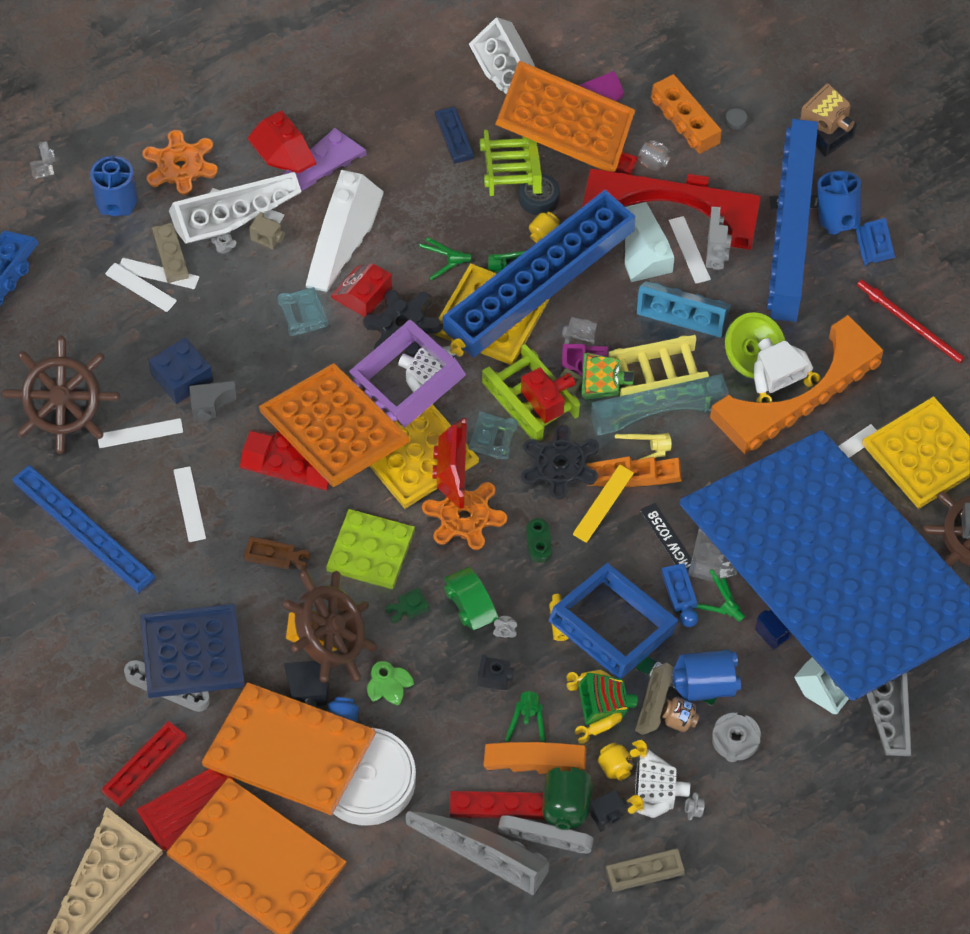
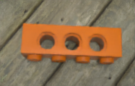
(686, 114)

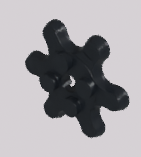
(397, 310)
(560, 448)

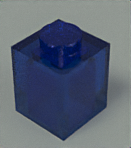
(772, 629)

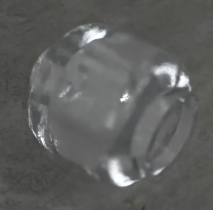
(654, 155)

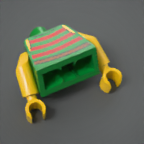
(602, 701)

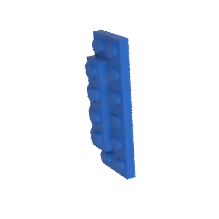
(13, 259)

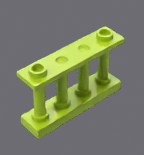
(529, 154)
(508, 396)

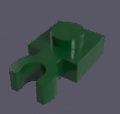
(409, 604)

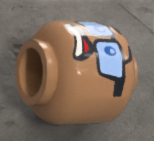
(680, 714)

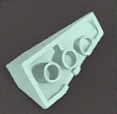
(647, 247)
(820, 687)

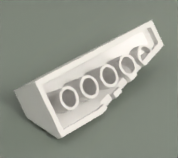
(499, 51)
(230, 208)
(344, 226)

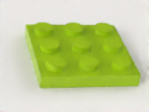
(370, 549)

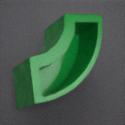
(471, 598)

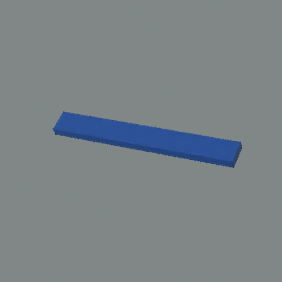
(84, 529)

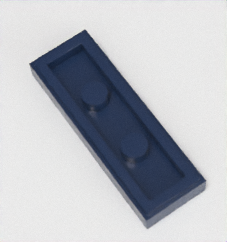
(454, 135)

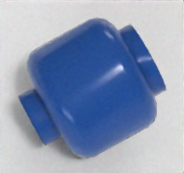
(344, 708)

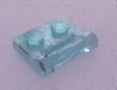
(309, 309)
(485, 434)

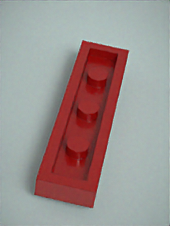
(144, 764)
(496, 804)

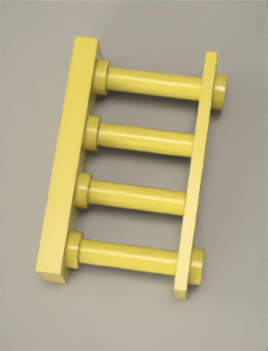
(662, 349)

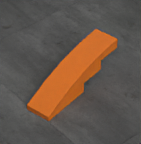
(645, 471)
(534, 756)

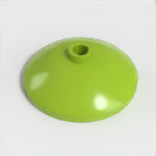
(749, 331)

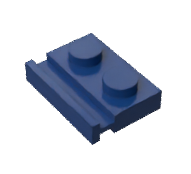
(875, 241)

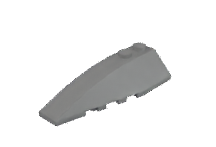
(891, 715)
(485, 848)

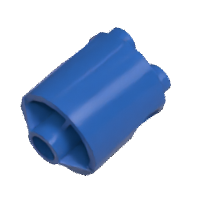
(114, 186)
(839, 201)
(706, 675)

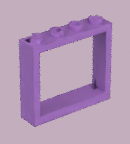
(425, 394)

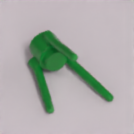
(499, 261)
(528, 707)

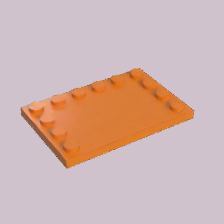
(565, 117)
(334, 424)
(289, 748)
(256, 858)

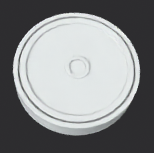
(380, 784)

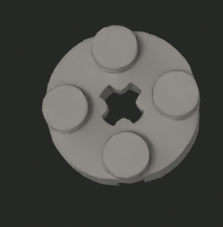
(733, 749)

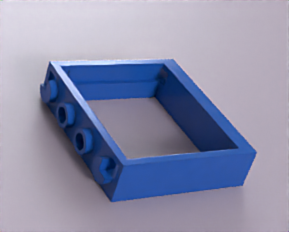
(596, 645)

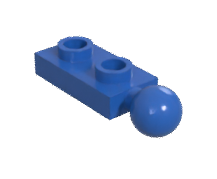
(681, 593)

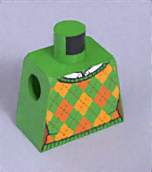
(603, 377)

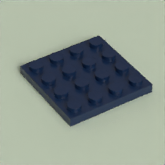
(191, 651)

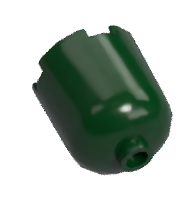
(566, 797)

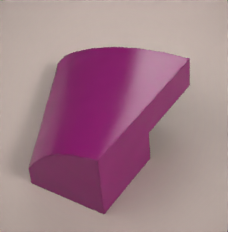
(606, 85)
(574, 356)

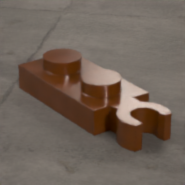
(274, 554)

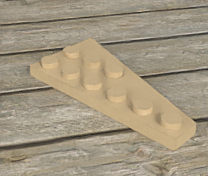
(105, 875)

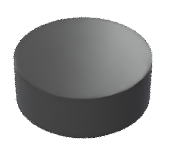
(736, 119)

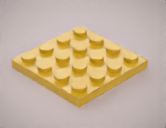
(509, 344)
(922, 452)
(410, 468)

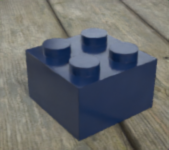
(179, 368)

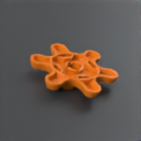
(177, 151)
(467, 528)

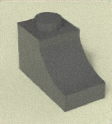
(209, 398)

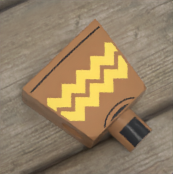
(828, 110)

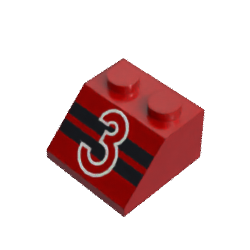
(364, 288)

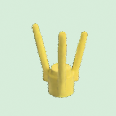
(658, 442)

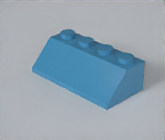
(682, 308)

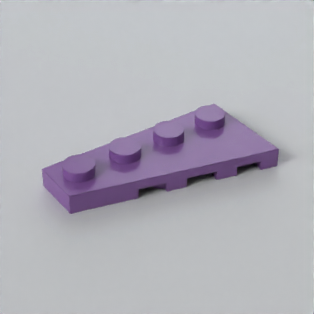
(329, 153)

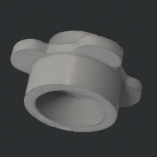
(223, 247)
(505, 627)
(694, 806)

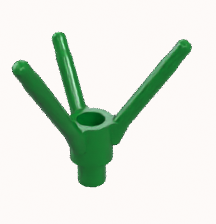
(453, 257)
(729, 607)

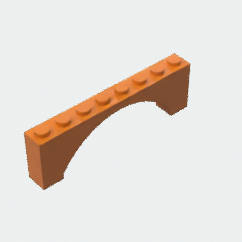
(753, 423)

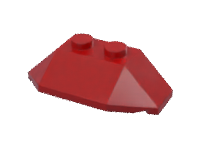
(281, 144)
(452, 462)

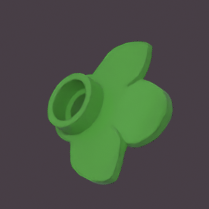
(388, 686)

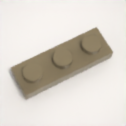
(170, 252)
(655, 699)
(645, 870)

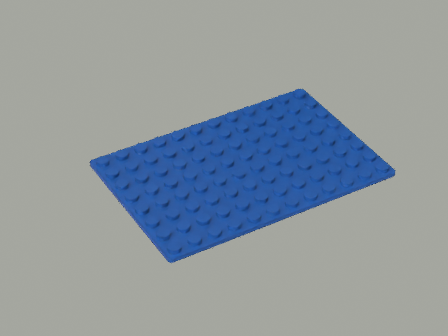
(835, 563)

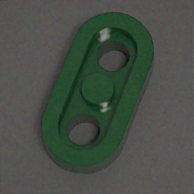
(539, 538)

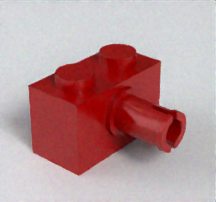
(545, 394)

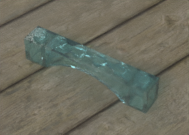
(618, 412)

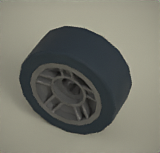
(545, 202)

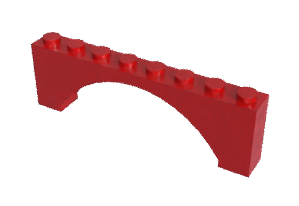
(738, 208)

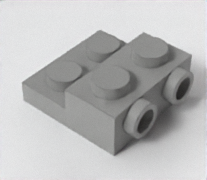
(718, 241)

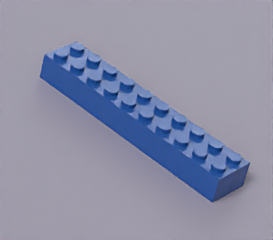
(792, 220)
(539, 273)

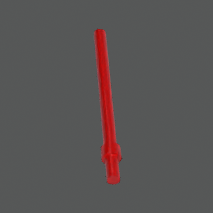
(878, 297)

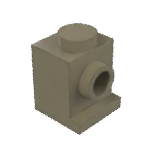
(266, 231)

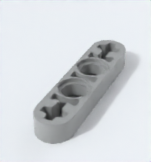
(137, 680)
(545, 834)

